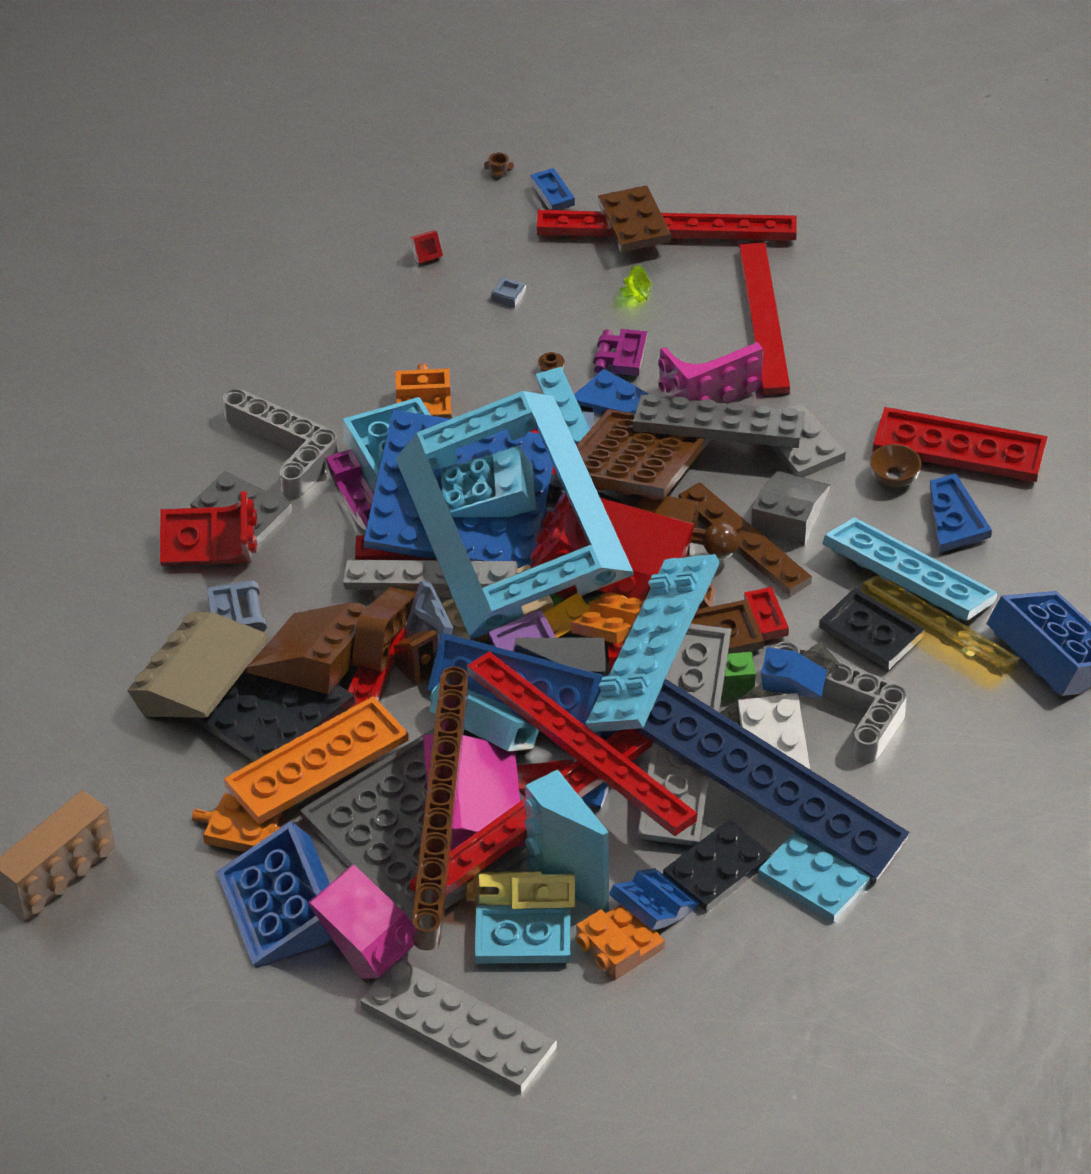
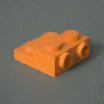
(608, 618)
(617, 940)

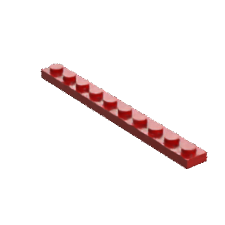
(679, 224)
(583, 744)
(510, 828)

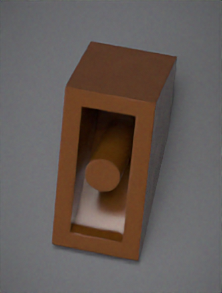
(417, 655)

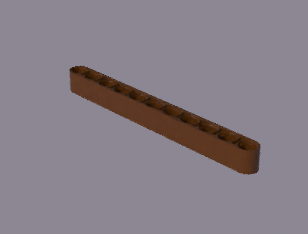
(440, 810)

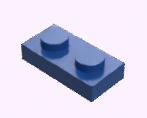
(552, 190)

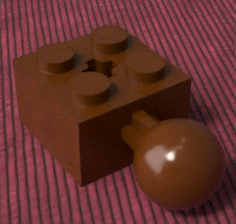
(717, 539)

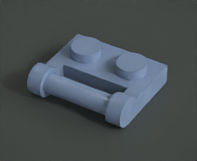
(224, 601)

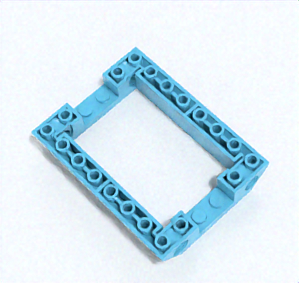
(501, 602)

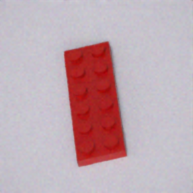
(963, 443)

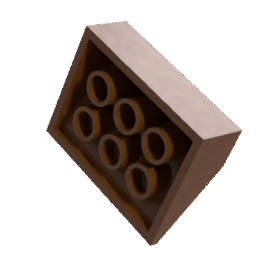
(311, 648)

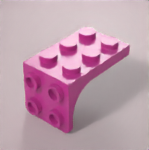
(715, 380)

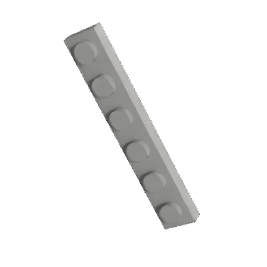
(408, 574)

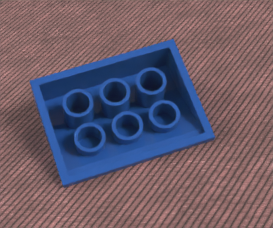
(1048, 637)
(272, 892)

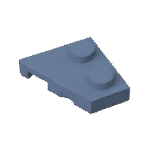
(427, 613)

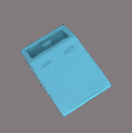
(490, 485)

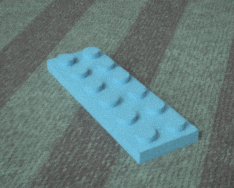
(910, 568)

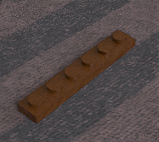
(752, 544)

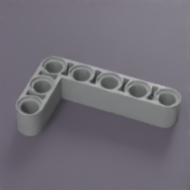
(288, 430)
(875, 697)

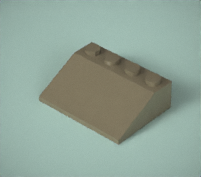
(196, 666)

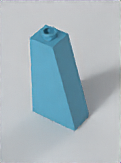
(494, 722)

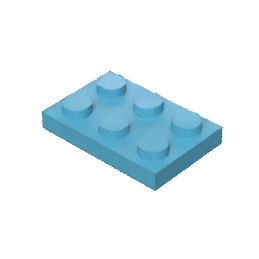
(814, 877)
(522, 935)

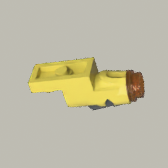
(522, 889)

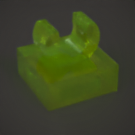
(637, 284)

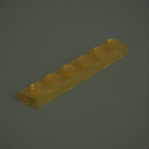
(941, 626)

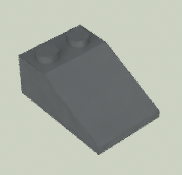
(788, 507)

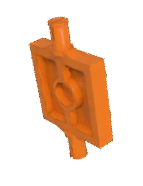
(233, 826)

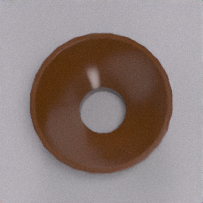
(895, 459)

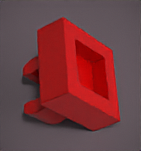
(426, 246)

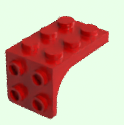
(208, 534)
(557, 538)

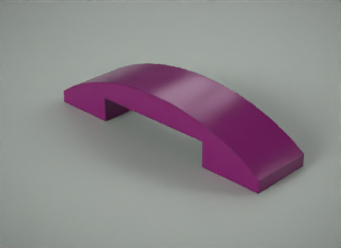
(351, 485)

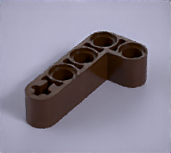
(379, 625)

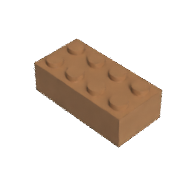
(54, 855)

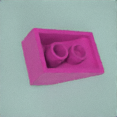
(363, 923)

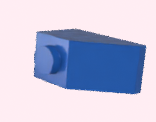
(792, 673)

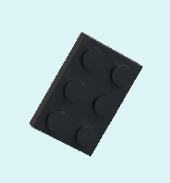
(871, 628)
(717, 865)

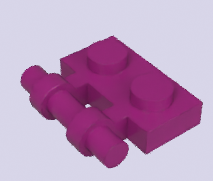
(629, 351)

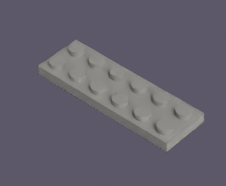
(459, 1024)

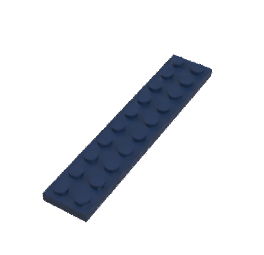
(773, 781)

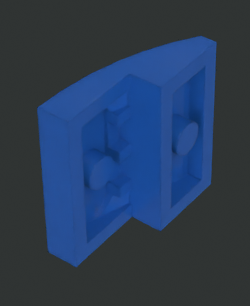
(653, 899)

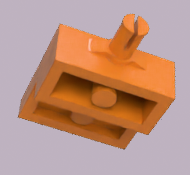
(429, 385)

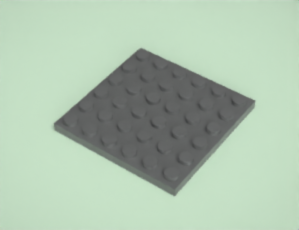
(379, 824)

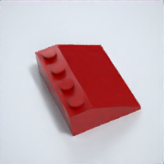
(646, 541)

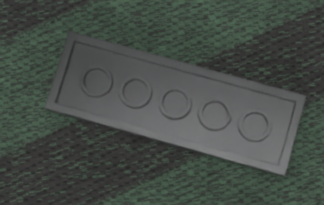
(719, 420)

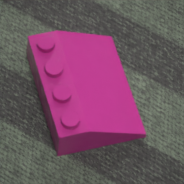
(485, 785)

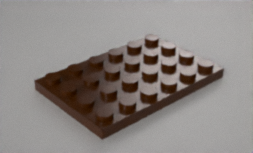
(634, 459)

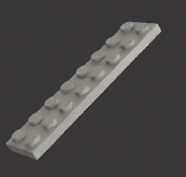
(700, 672)

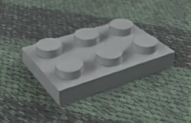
(816, 448)

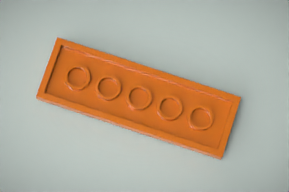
(315, 760)

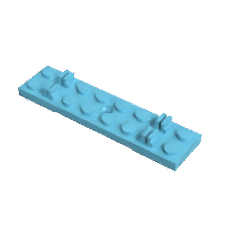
(652, 643)

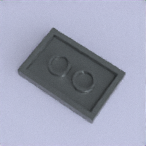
(227, 491)

